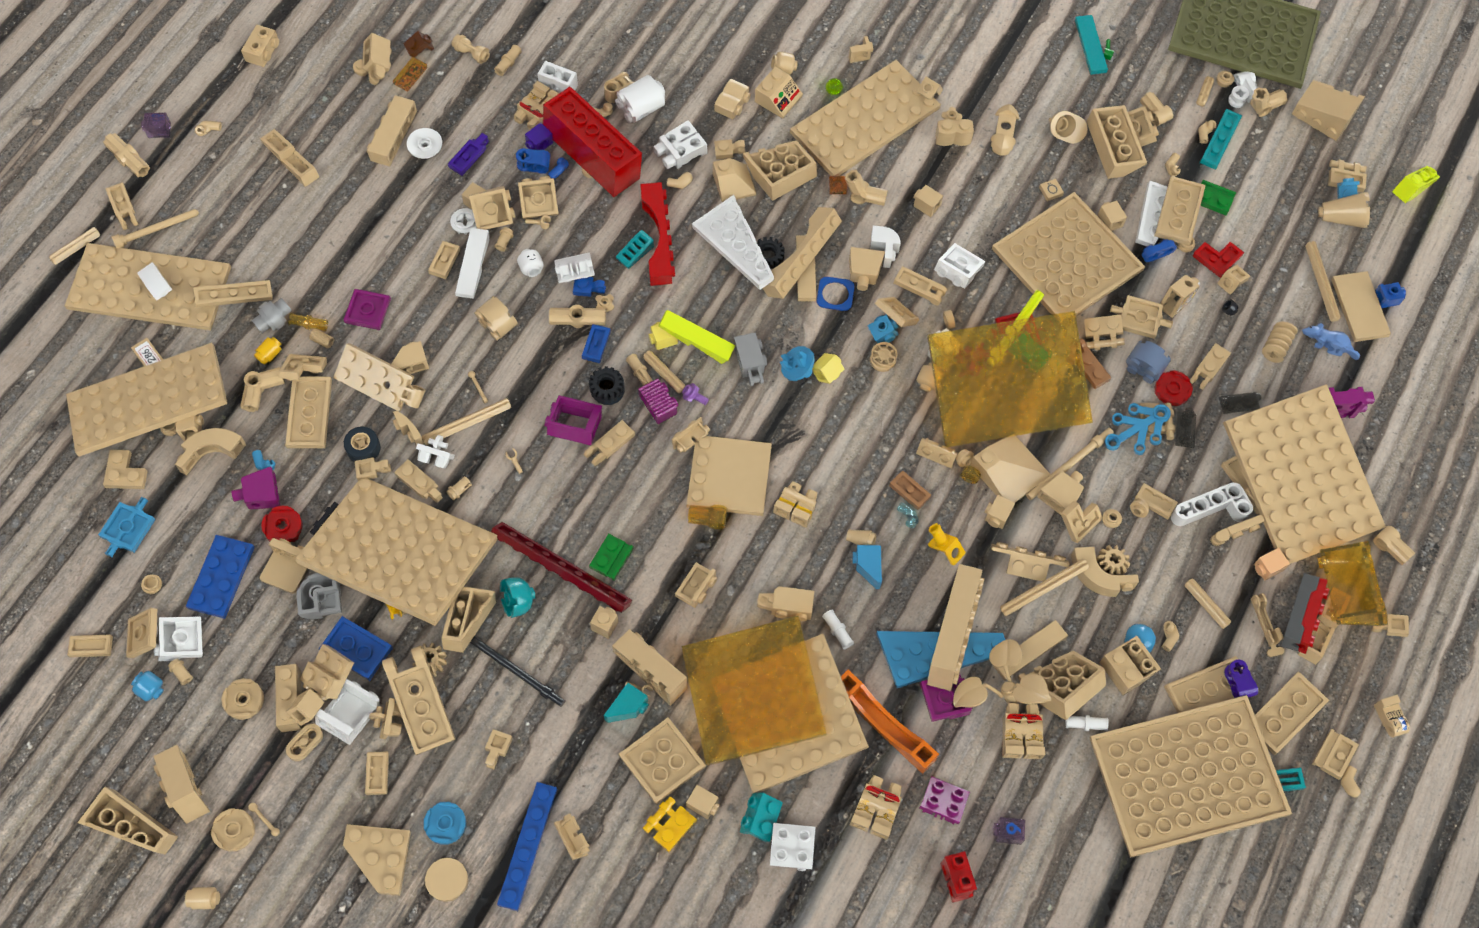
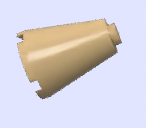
(1347, 210)

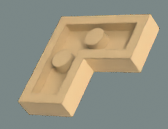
(296, 364)
(120, 475)
(1079, 522)

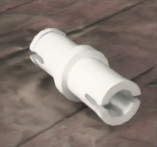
(838, 629)
(1087, 722)

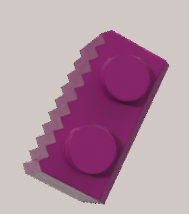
(658, 401)

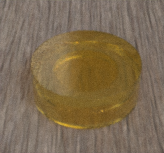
(970, 475)

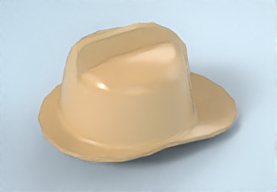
(1068, 127)

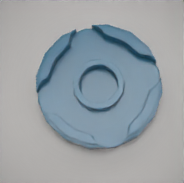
(444, 823)

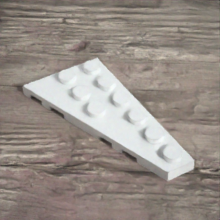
(733, 239)

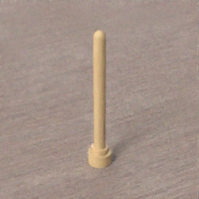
(120, 240)

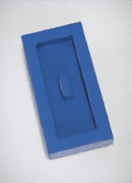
(596, 343)

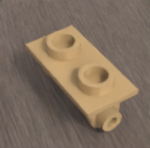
(683, 440)
(941, 455)
(575, 843)

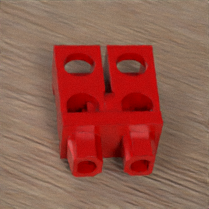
(960, 877)

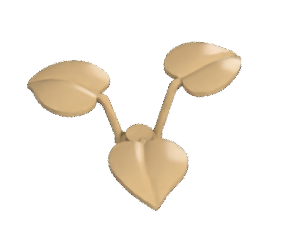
(1030, 690)

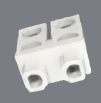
(680, 146)

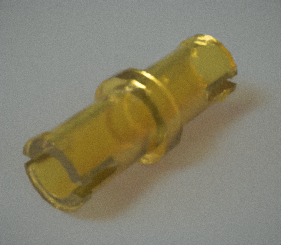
(308, 322)

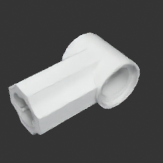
(1247, 80)

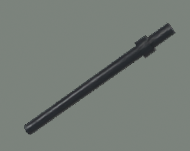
(545, 691)

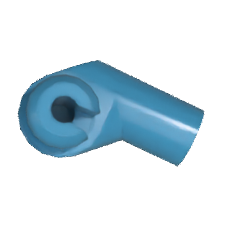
(260, 463)

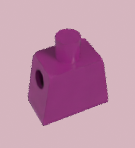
(258, 490)

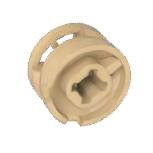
(883, 357)

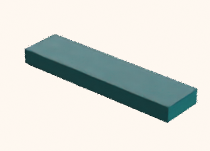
(1091, 44)
(1221, 139)

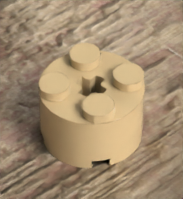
(495, 317)

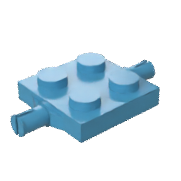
(126, 527)

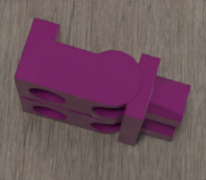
(1352, 402)

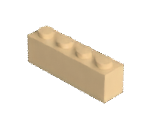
(391, 130)

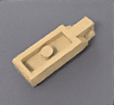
(418, 481)

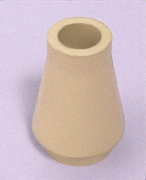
(861, 537)

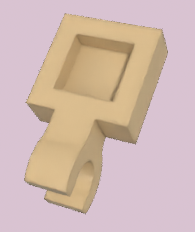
(725, 149)
(369, 467)
(497, 745)

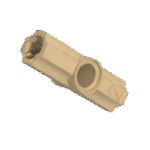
(126, 155)
(565, 316)

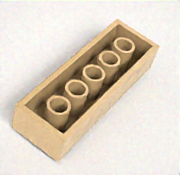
(956, 628)

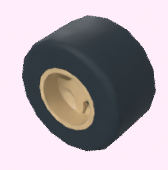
(359, 438)

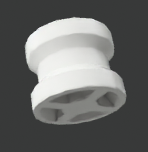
(1235, 99)

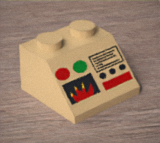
(777, 92)

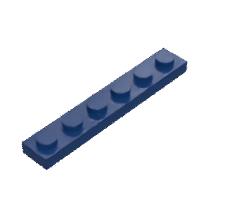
(527, 847)

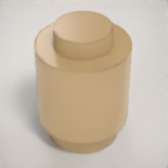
(202, 898)

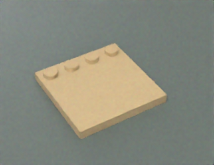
(730, 474)

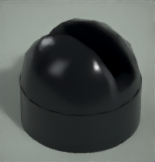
(1230, 307)

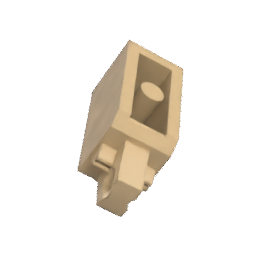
(788, 602)

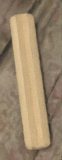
(74, 245)
(664, 371)
(1207, 603)

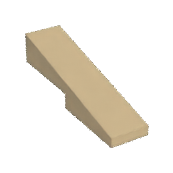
(290, 157)
(1323, 635)

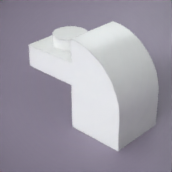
(885, 240)

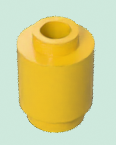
(267, 350)

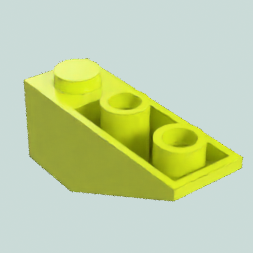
(1415, 183)

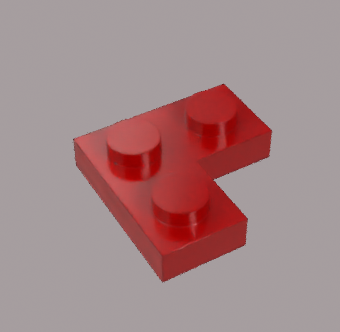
(1218, 261)

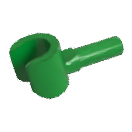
(1108, 53)

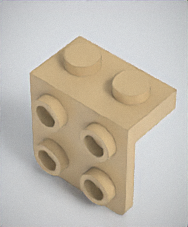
(282, 567)

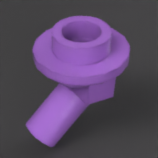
(691, 392)

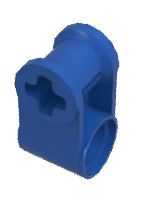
(535, 160)

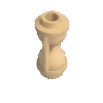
(463, 45)

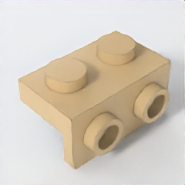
(696, 584)

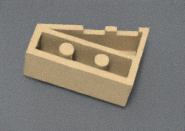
(179, 784)

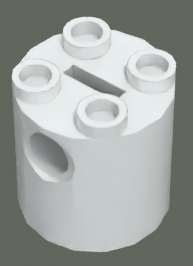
(640, 98)

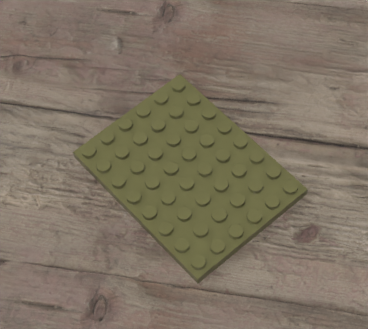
(1248, 36)

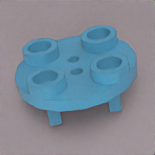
(797, 363)

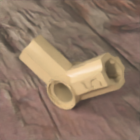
(1264, 102)
(862, 191)
(252, 393)

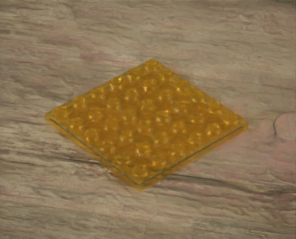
(753, 690)

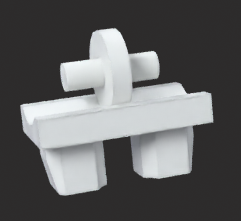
(442, 457)

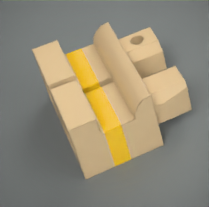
(796, 505)

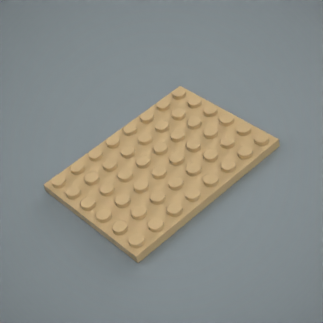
(1304, 474)
(397, 550)
(1189, 776)

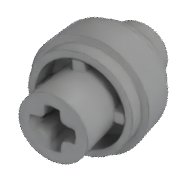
(271, 315)

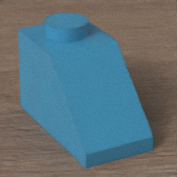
(869, 563)

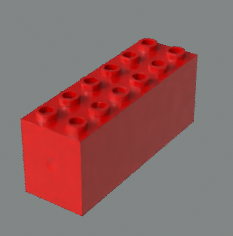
(592, 141)

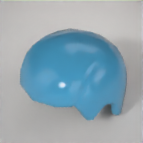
(1144, 633)

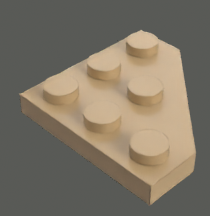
(379, 855)

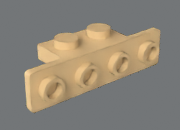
(1029, 564)

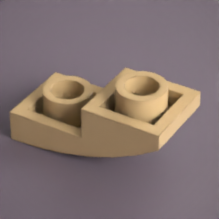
(407, 427)

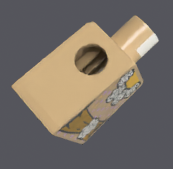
(1184, 288)

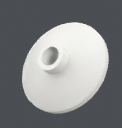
(421, 138)

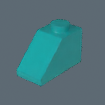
(627, 705)

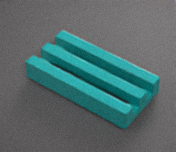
(1300, 779)

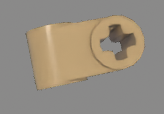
(614, 85)

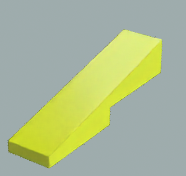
(700, 338)

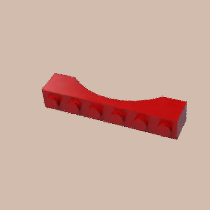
(659, 264)

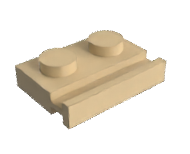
(1335, 754)

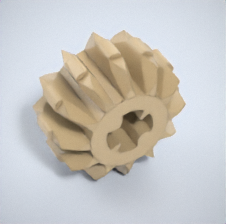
(1116, 557)
(437, 658)

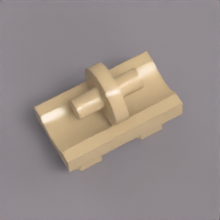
(387, 728)

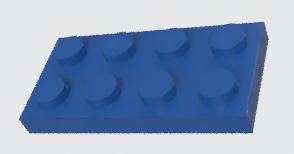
(220, 576)

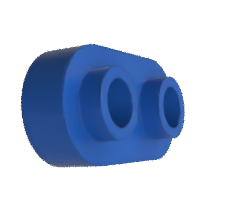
(1158, 251)

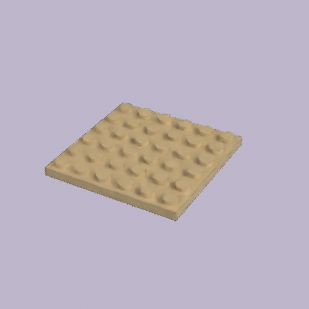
(1068, 257)
(841, 723)

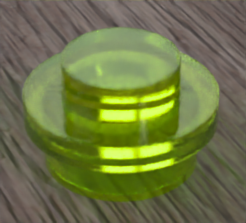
(834, 86)

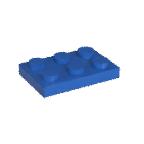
(358, 646)

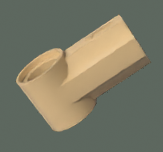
(1159, 112)
(1390, 541)

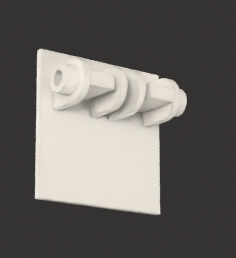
(574, 267)
(792, 846)

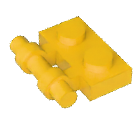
(674, 828)

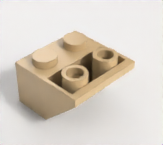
(1129, 665)

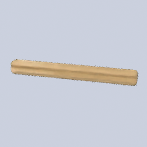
(1323, 281)
(468, 420)
(1044, 587)

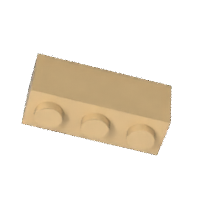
(287, 690)

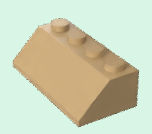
(1115, 141)

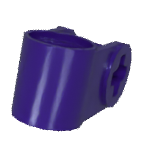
(1242, 681)

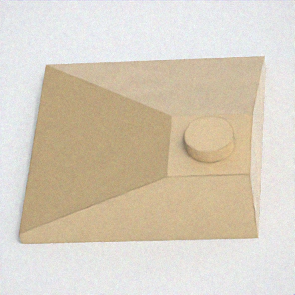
(1009, 468)

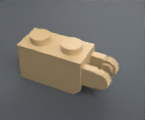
(376, 57)

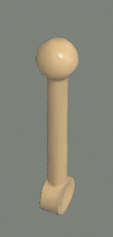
(471, 374)
(254, 808)

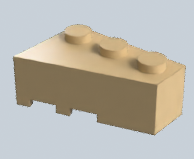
(466, 617)

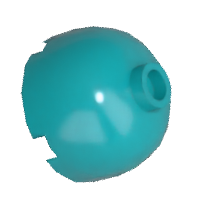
(517, 596)

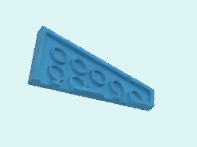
(912, 652)

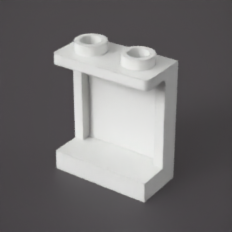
(349, 712)

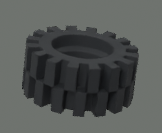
(775, 247)
(602, 375)

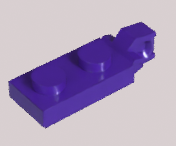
(468, 154)

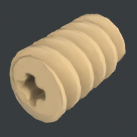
(1279, 341)

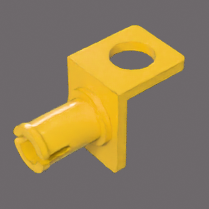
(945, 543)

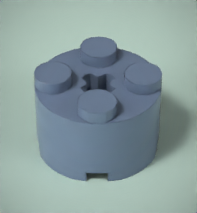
(1148, 361)

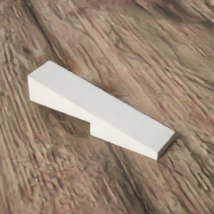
(472, 263)

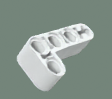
(1209, 507)

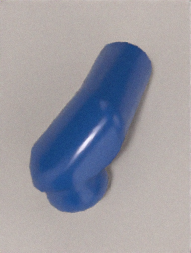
(560, 168)

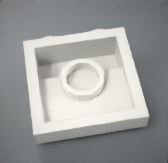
(959, 266)
(178, 638)

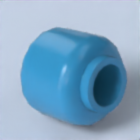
(147, 686)

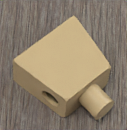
(865, 266)
(1062, 491)

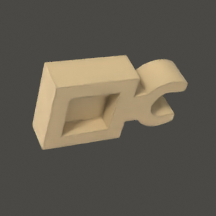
(1397, 626)

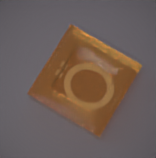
(837, 185)

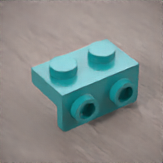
(760, 816)

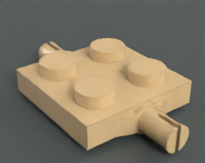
(1141, 316)

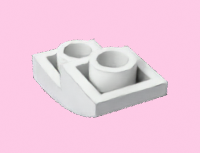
(154, 281)

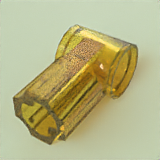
(712, 516)

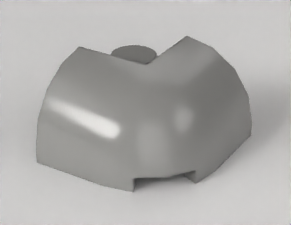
(318, 597)

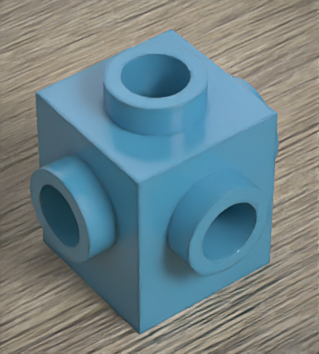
(883, 329)

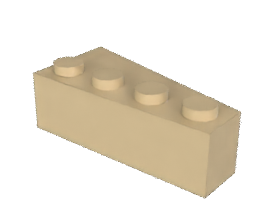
(651, 666)
(126, 821)

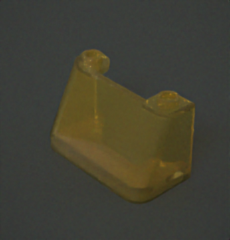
(1353, 585)

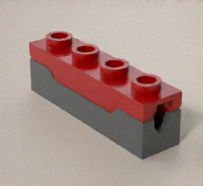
(1304, 613)

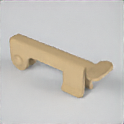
(1272, 635)

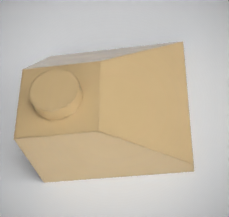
(732, 179)

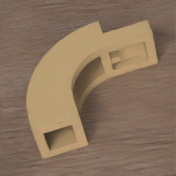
(206, 442)
(1098, 579)

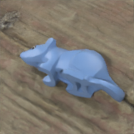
(1335, 341)

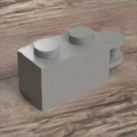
(750, 358)

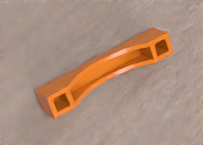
(910, 745)

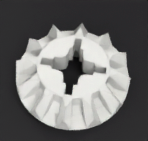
(458, 218)

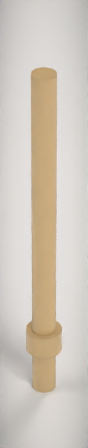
(1096, 442)

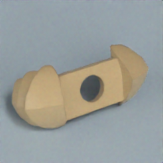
(1003, 140)

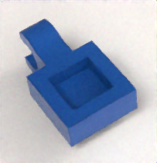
(586, 286)

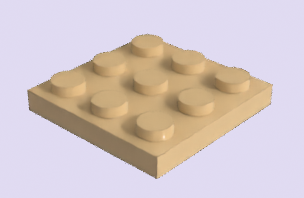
(662, 760)

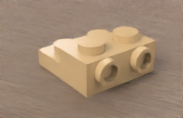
(1142, 125)
(538, 197)
(492, 208)
(327, 673)

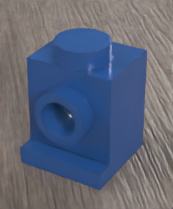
(1390, 294)

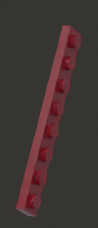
(562, 567)

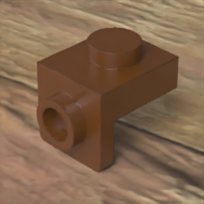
(418, 43)

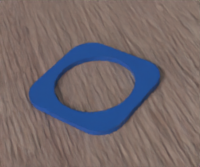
(842, 307)

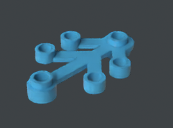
(1140, 426)

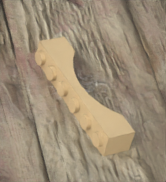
(821, 227)

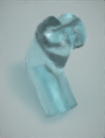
(910, 514)

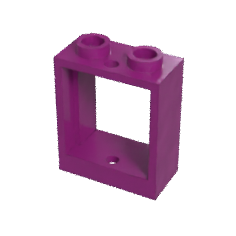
(577, 408)

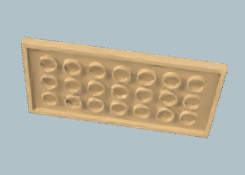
(864, 119)
(111, 287)
(145, 399)

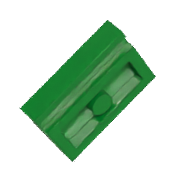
(1217, 198)
(611, 557)

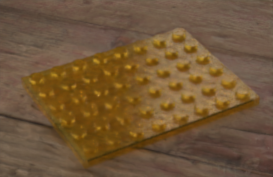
(1009, 378)

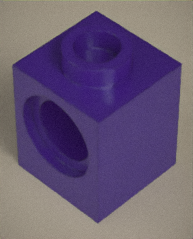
(538, 138)

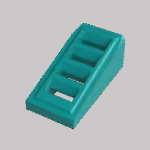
(641, 239)

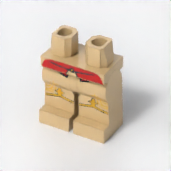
(532, 105)
(1022, 733)
(879, 801)

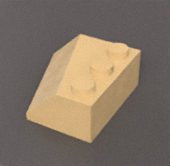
(1327, 108)
(781, 168)
(1070, 682)

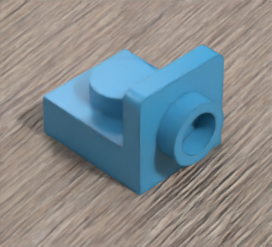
(1347, 187)

